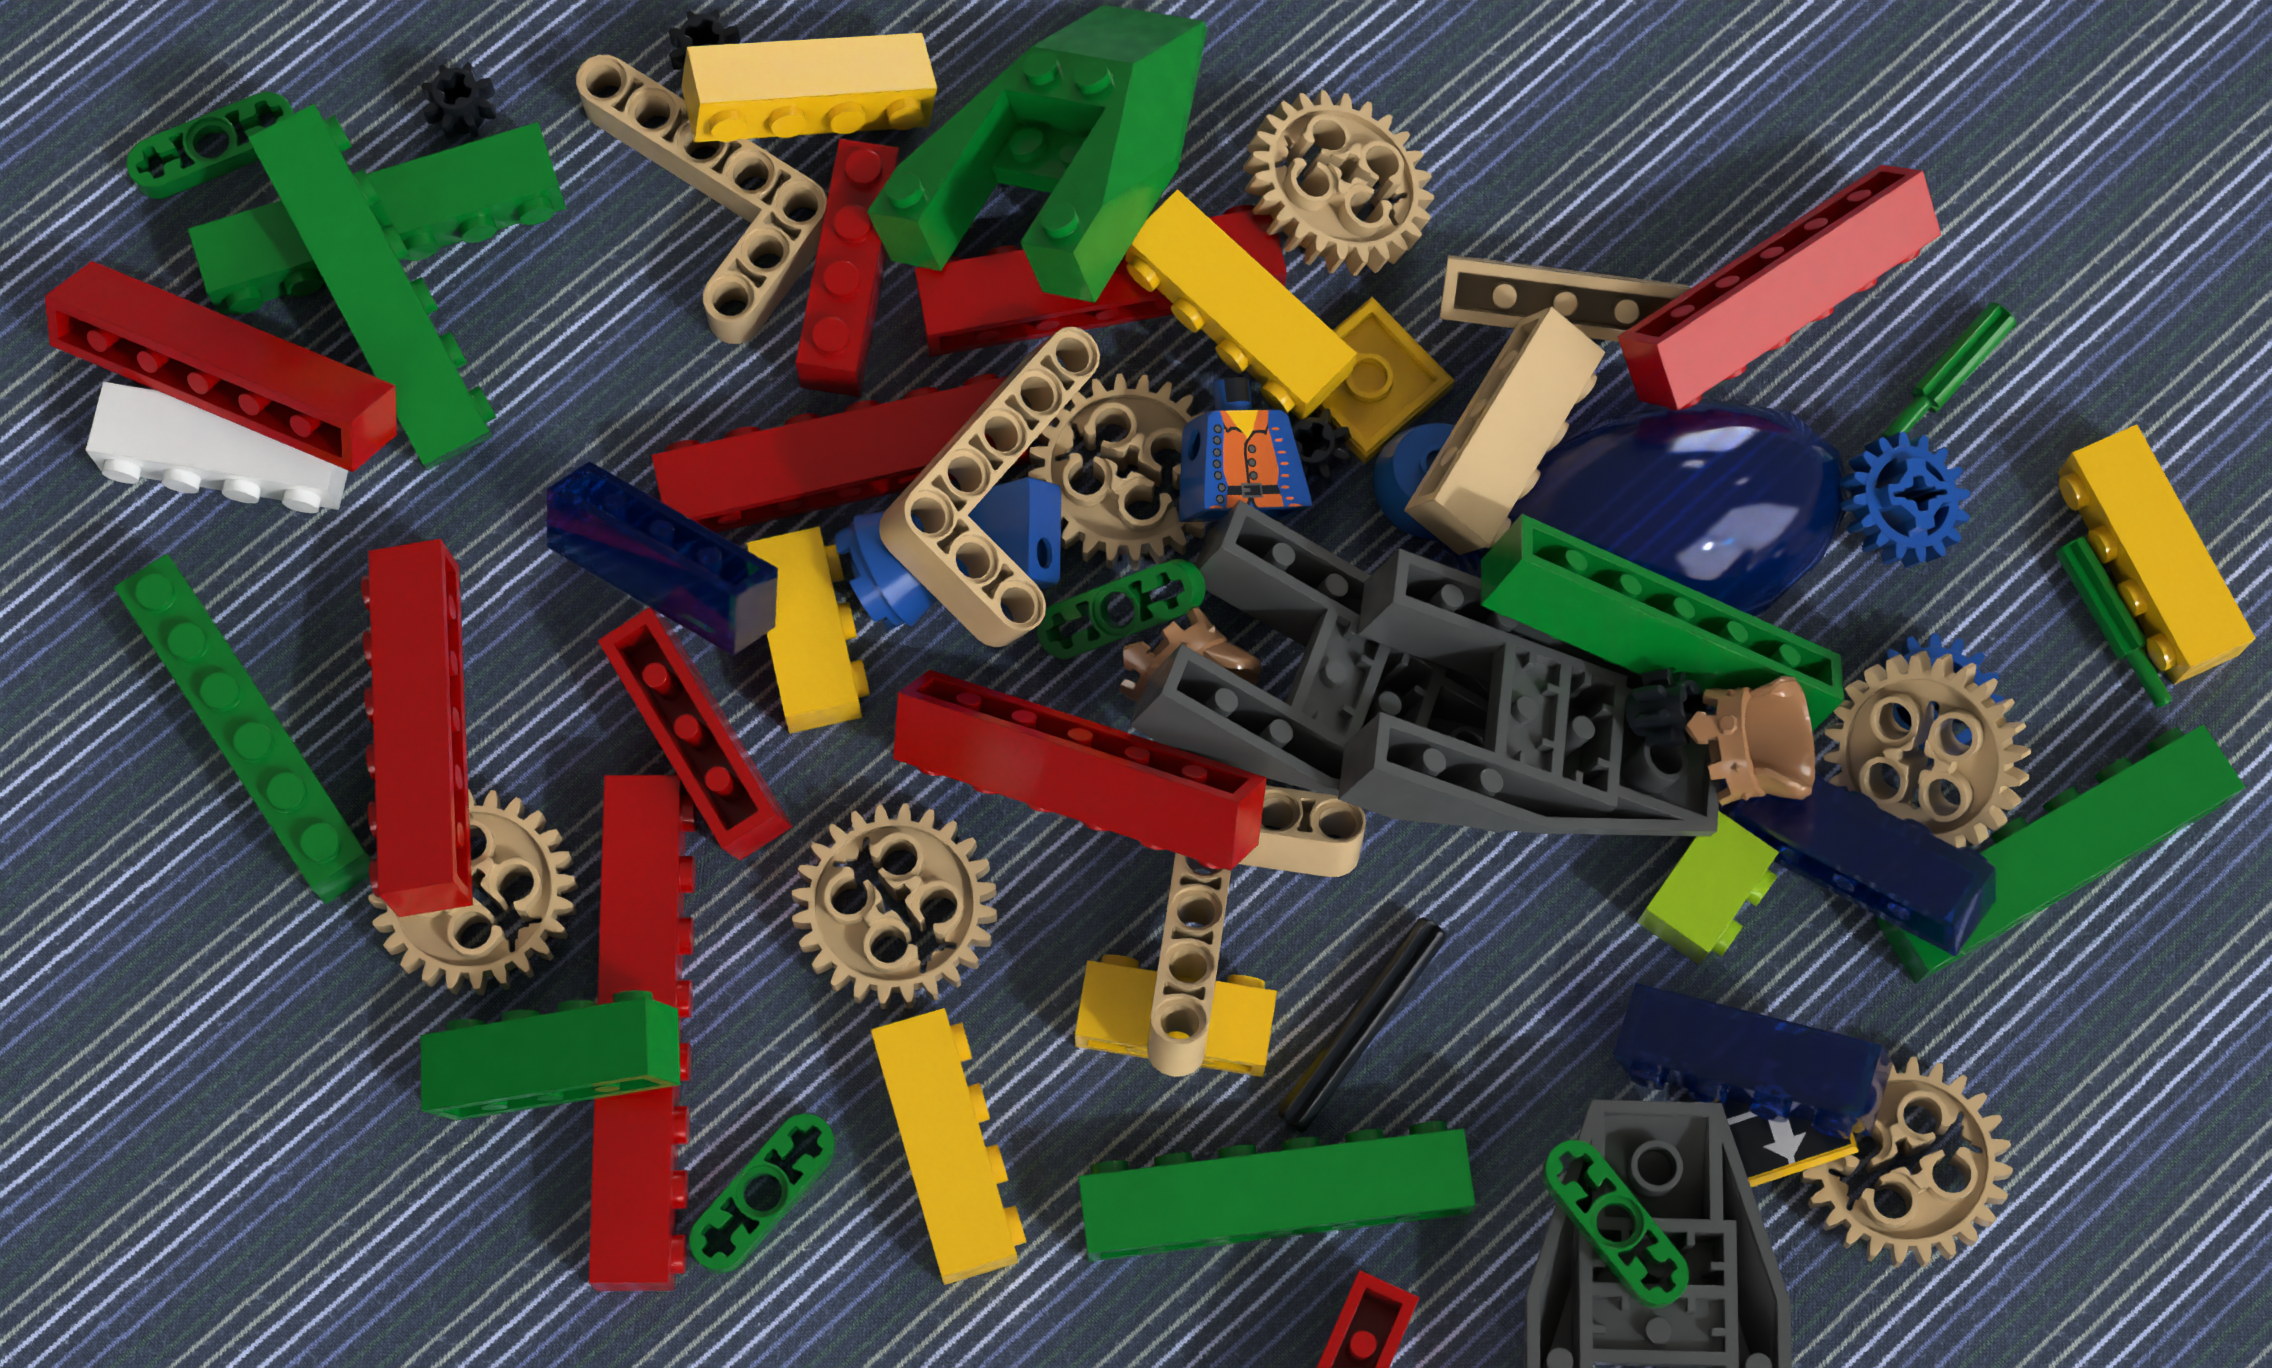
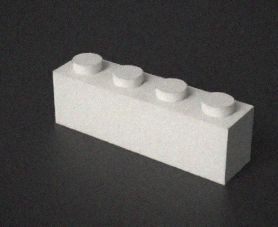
(188, 448)

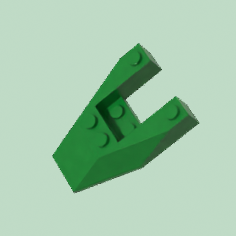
(1079, 116)

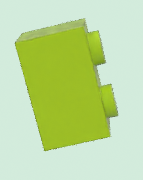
(1707, 890)

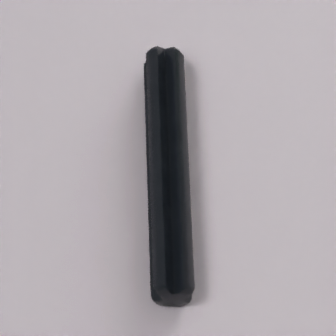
(1361, 1024)

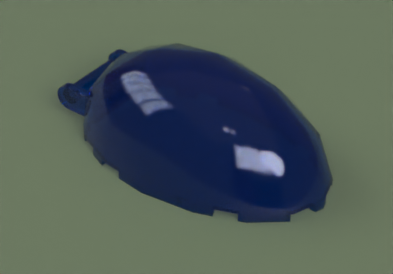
(1699, 494)

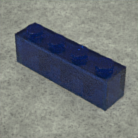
(662, 558)
(1876, 861)
(1753, 1060)

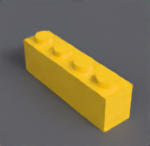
(808, 87)
(1239, 307)
(2154, 555)
(946, 1147)

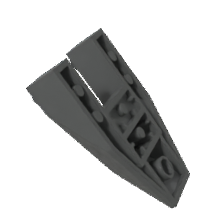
(1338, 682)
(1554, 731)
(1695, 1188)

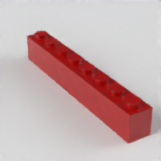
(642, 950)

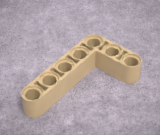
(719, 179)
(978, 468)
(1297, 847)

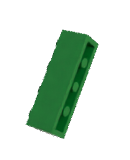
(550, 1057)

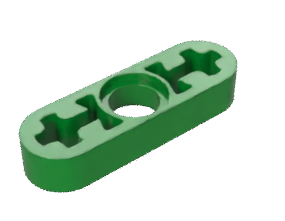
(188, 135)
(1145, 612)
(720, 1220)
(1662, 1249)

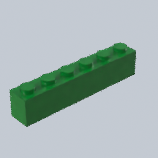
(430, 200)
(371, 286)
(1645, 618)
(245, 728)
(2088, 836)
(1275, 1193)

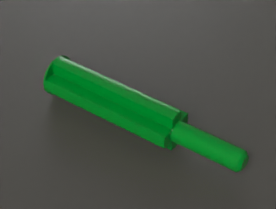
(1955, 366)
(2111, 614)

